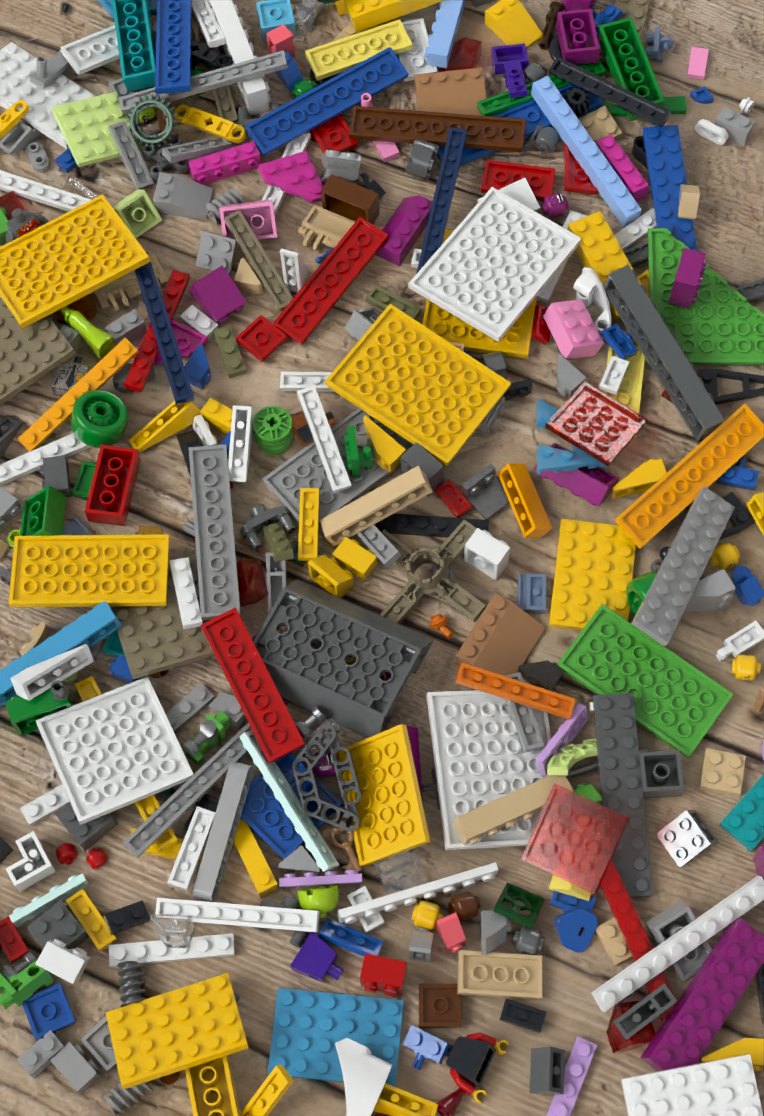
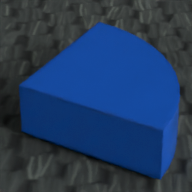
(702, 96)

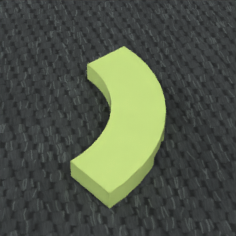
(570, 755)

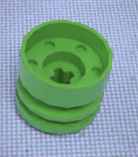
(273, 439)

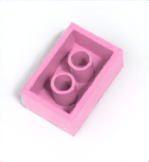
(257, 214)
(573, 329)

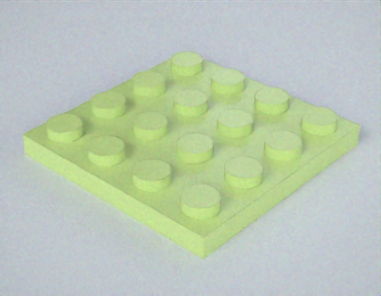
(86, 127)

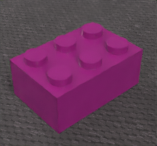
(578, 36)
(688, 278)

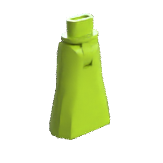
(97, 339)

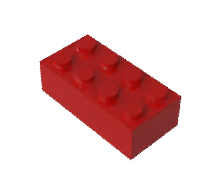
(112, 485)

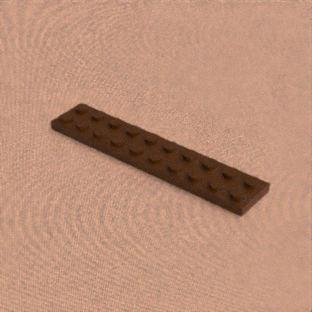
(433, 127)

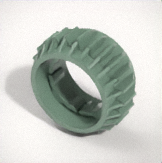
(137, 129)

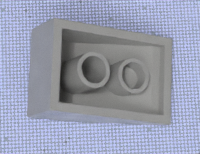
(181, 196)
(712, 593)
(669, 923)

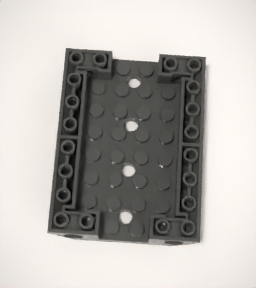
(320, 676)

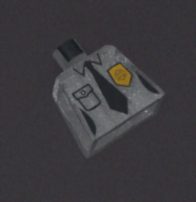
(69, 375)

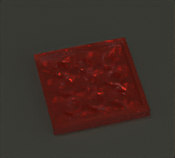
(596, 423)
(575, 838)

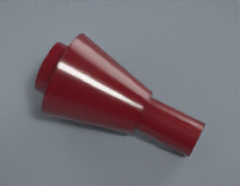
(450, 1103)

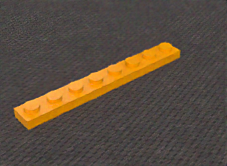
(62, 409)

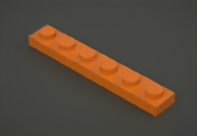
(515, 690)

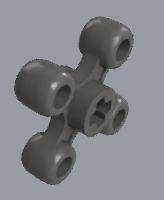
(163, 164)

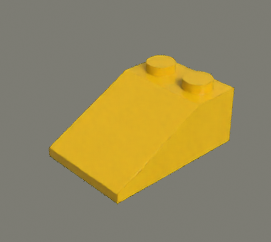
(512, 23)

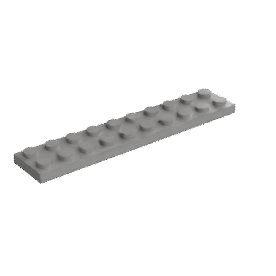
(213, 531)
(683, 566)

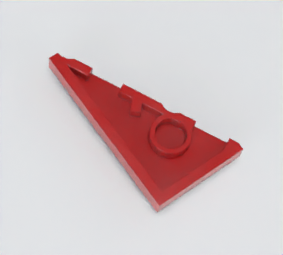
(575, 177)

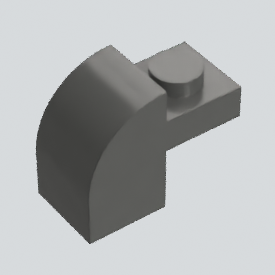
(495, 362)

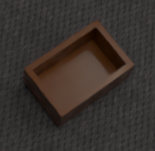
(350, 199)

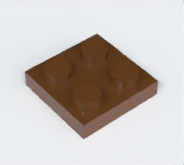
(439, 1006)

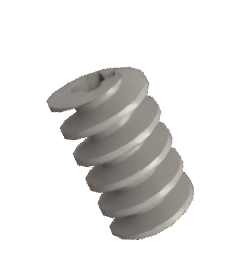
(230, 198)
(123, 1097)

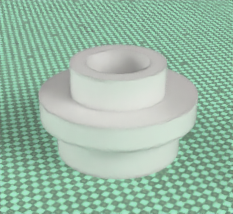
(746, 105)

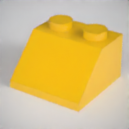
(330, 576)

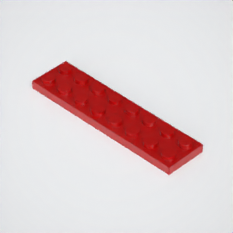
(330, 280)
(252, 685)

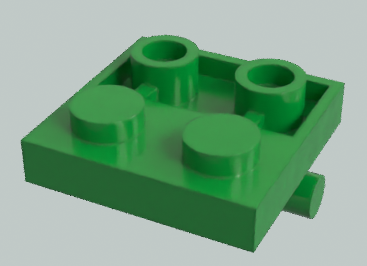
(354, 458)

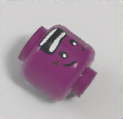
(555, 205)
(326, 766)

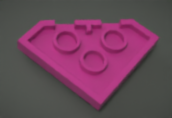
(294, 176)
(186, 339)

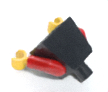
(471, 1059)

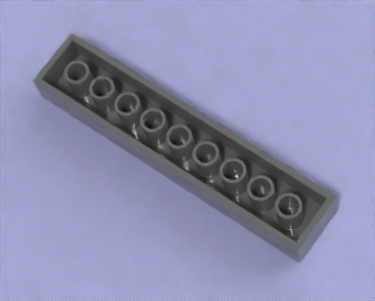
(663, 353)

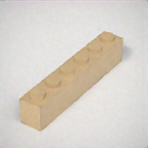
(376, 505)
(506, 810)

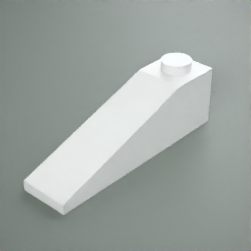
(294, 270)
(240, 442)
(39, 677)

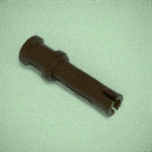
(551, 21)

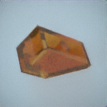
(83, 305)

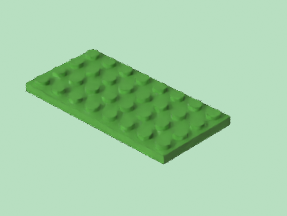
(668, 692)

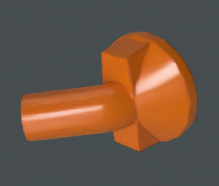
(438, 622)

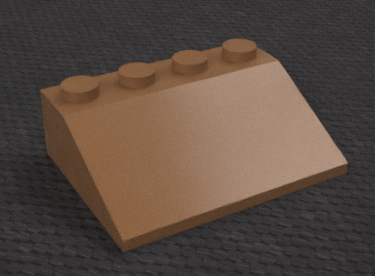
(450, 91)
(500, 638)

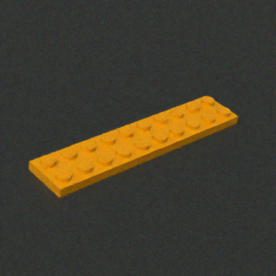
(697, 469)

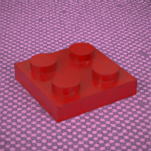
(261, 338)

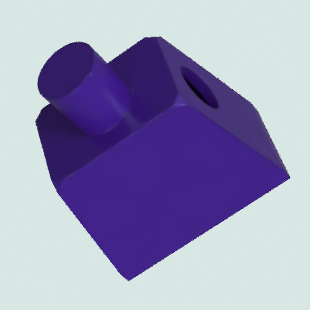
(316, 960)

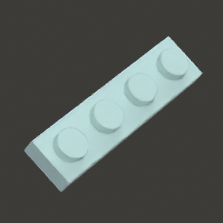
(43, 903)

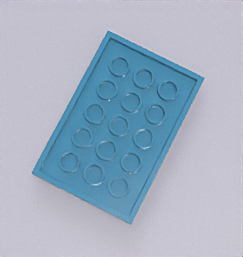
(312, 1022)

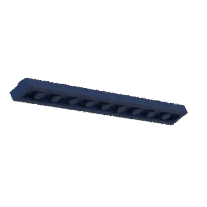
(443, 194)
(164, 334)

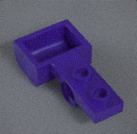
(511, 61)

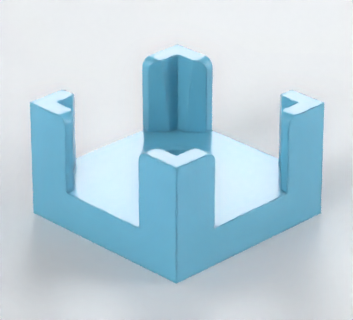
(274, 14)

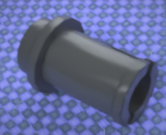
(59, 691)

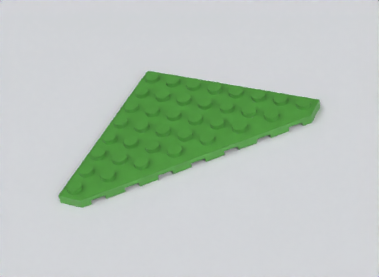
(721, 322)

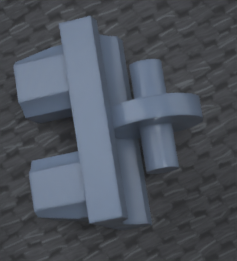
(660, 42)

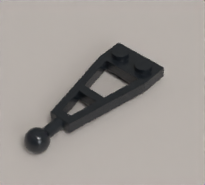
(710, 376)
(739, 518)

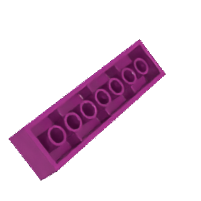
(707, 999)

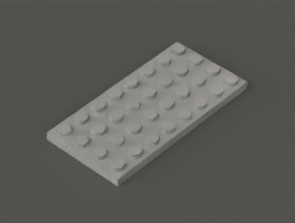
(307, 470)

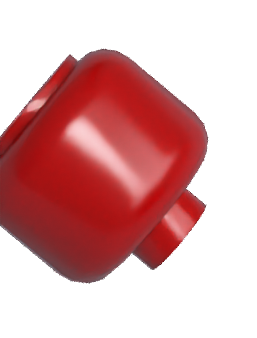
(66, 853)
(96, 858)

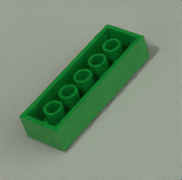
(629, 61)

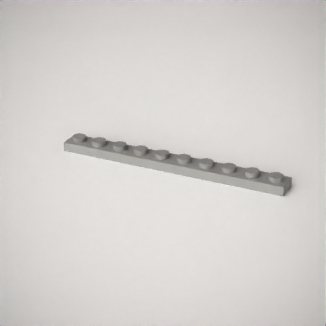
(214, 79)
(186, 795)

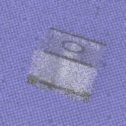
(400, 872)

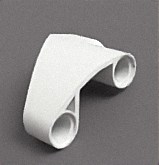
(591, 287)
(362, 1076)

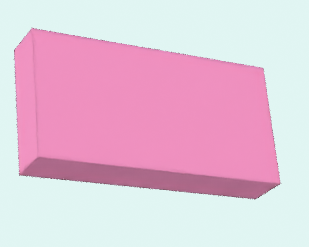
(697, 63)

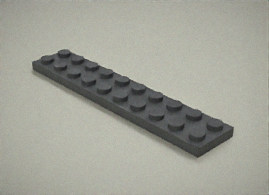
(623, 786)

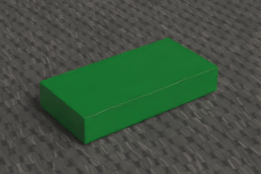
(84, 480)

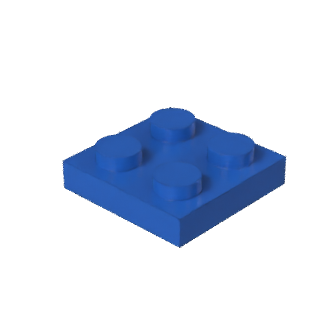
(48, 1011)

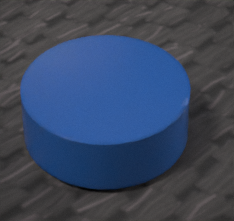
(739, 572)

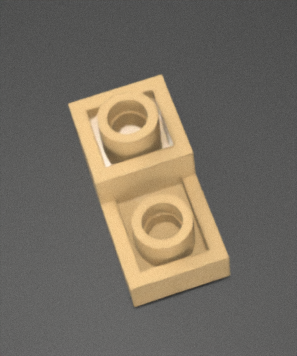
(38, 635)

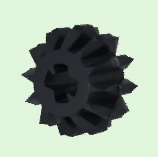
(578, 100)

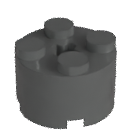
(422, 158)

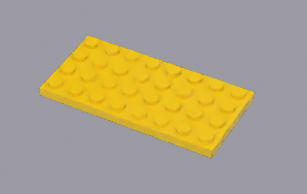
(89, 570)

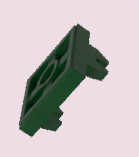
(513, 893)

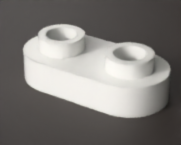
(711, 131)

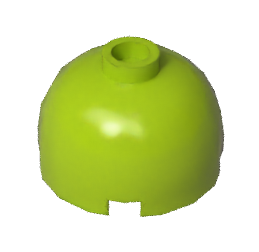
(319, 899)

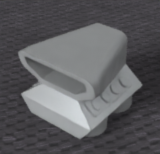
(340, 164)

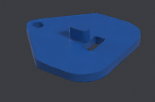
(570, 926)

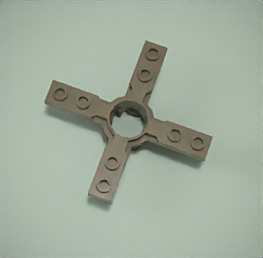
(441, 583)

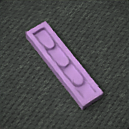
(563, 737)
(312, 879)
(573, 1077)

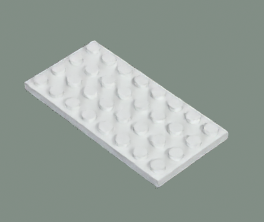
(15, 85)

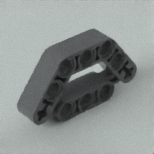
(340, 767)

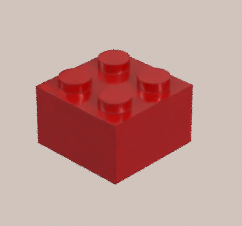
(383, 975)

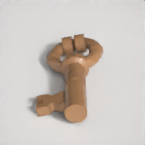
(347, 846)

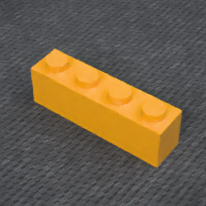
(524, 500)

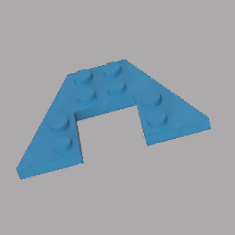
(557, 459)

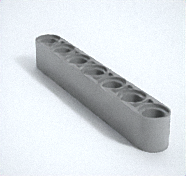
(223, 831)

